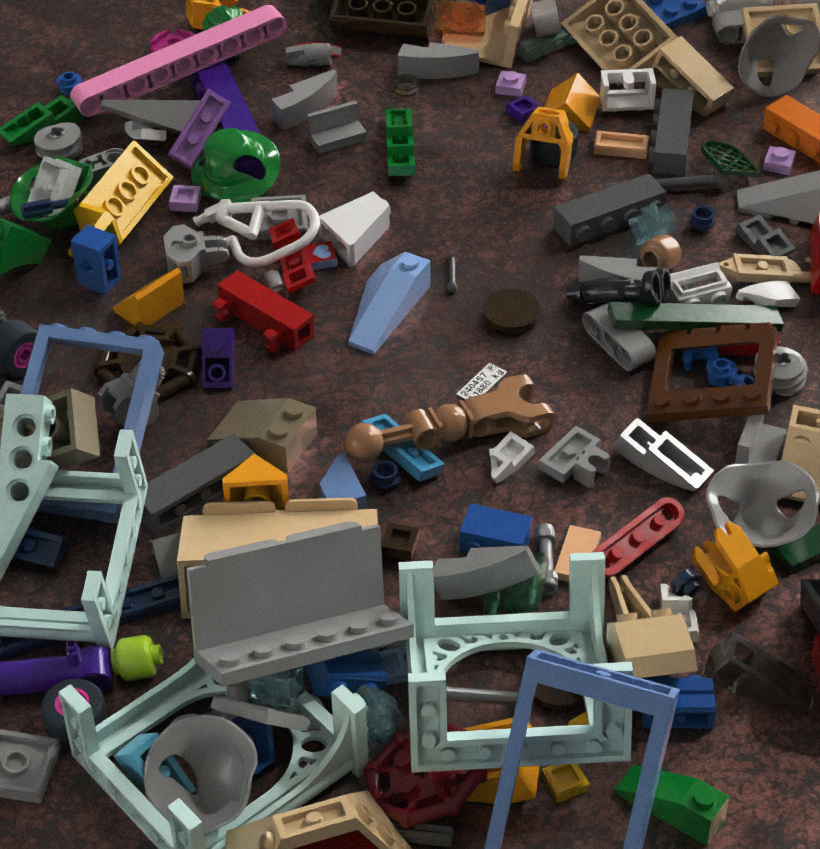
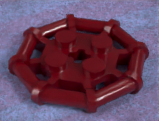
(426, 797)

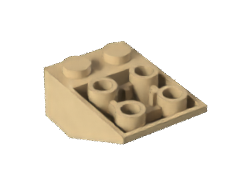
(803, 445)

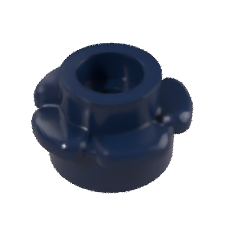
(702, 218)
(385, 474)
(686, 583)

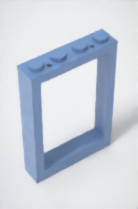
(139, 405)
(601, 685)

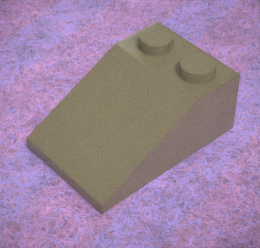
(271, 428)
(73, 432)

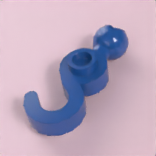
(720, 371)

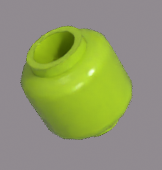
(136, 658)

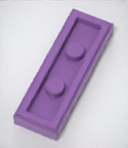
(198, 129)

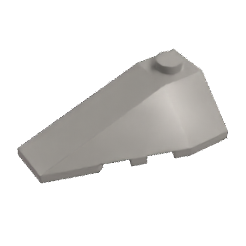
(161, 114)
(788, 198)

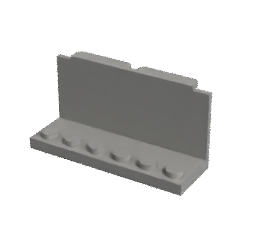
(291, 603)

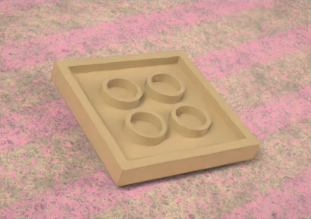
(756, 15)

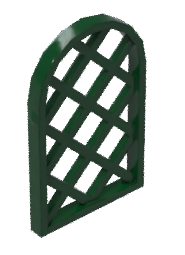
(729, 150)

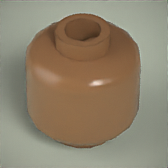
(660, 252)

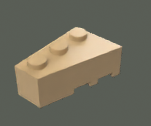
(685, 69)

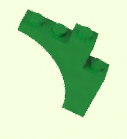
(20, 246)

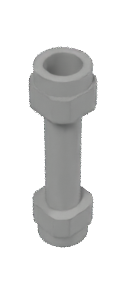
(545, 541)

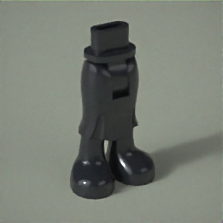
(654, 289)

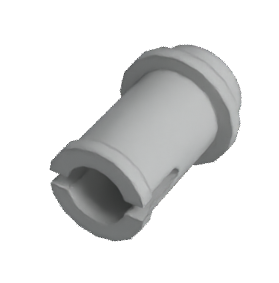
(274, 282)

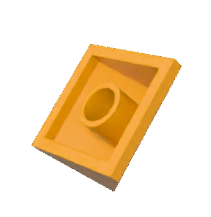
(577, 100)
(153, 300)
(256, 481)

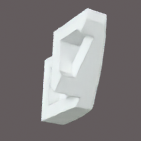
(143, 132)
(772, 292)
(509, 456)
(680, 605)

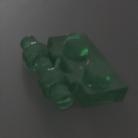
(520, 597)

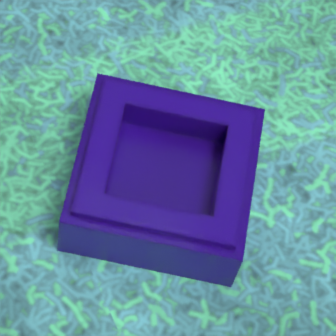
(521, 108)

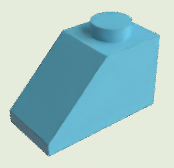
(133, 758)

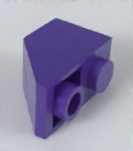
(218, 357)

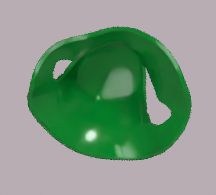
(218, 176)
(66, 218)

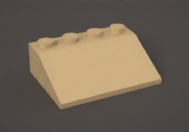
(619, 33)

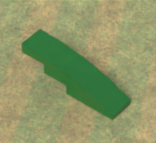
(29, 122)
(400, 142)

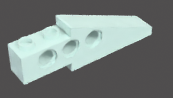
(15, 515)

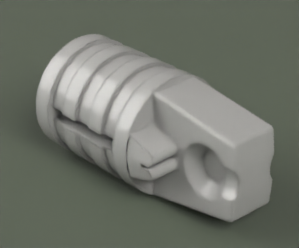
(309, 55)

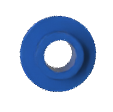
(68, 81)

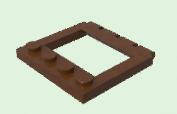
(716, 401)

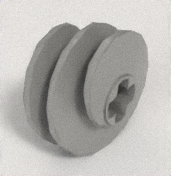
(59, 141)
(789, 372)

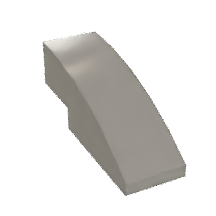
(437, 61)
(303, 99)
(609, 267)
(662, 456)
(483, 571)

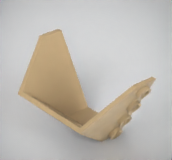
(319, 822)

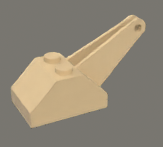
(648, 638)

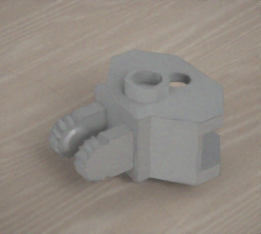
(193, 251)
(117, 394)

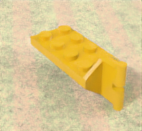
(123, 193)

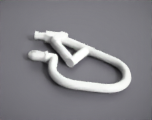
(223, 212)

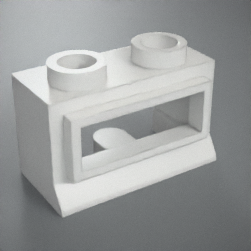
(629, 98)
(716, 292)

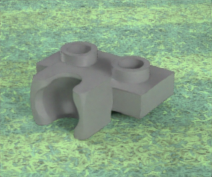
(577, 455)

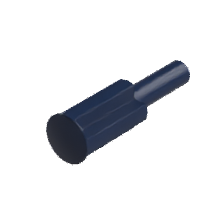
(42, 207)

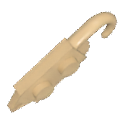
(764, 268)

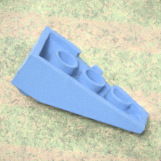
(388, 299)

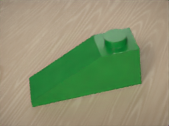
(682, 803)

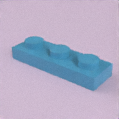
(419, 463)

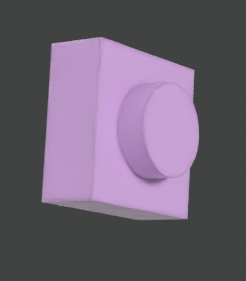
(510, 83)
(779, 160)
(185, 198)

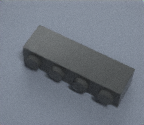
(671, 132)
(606, 209)
(191, 484)

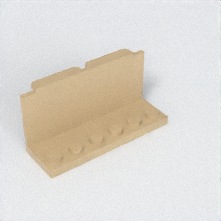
(501, 34)
(248, 522)

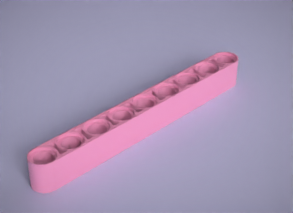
(179, 59)

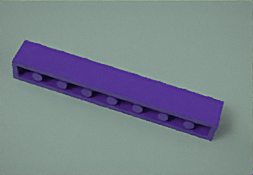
(221, 81)

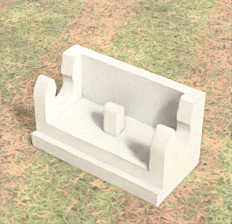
(55, 181)

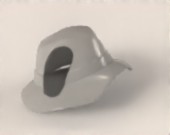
(790, 52)
(757, 491)
(221, 761)

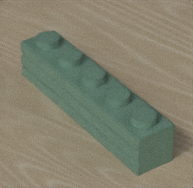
(537, 47)

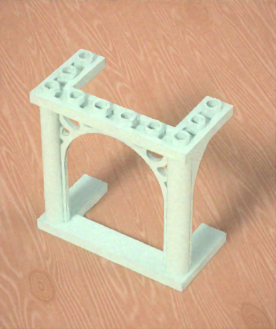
(100, 598)
(454, 638)
(92, 746)

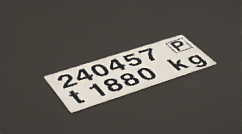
(482, 381)

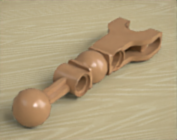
(477, 416)

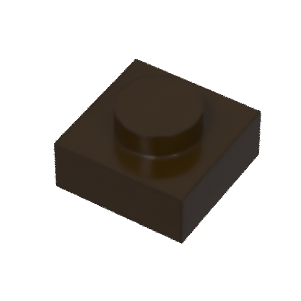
(400, 541)

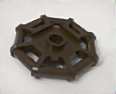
(170, 362)

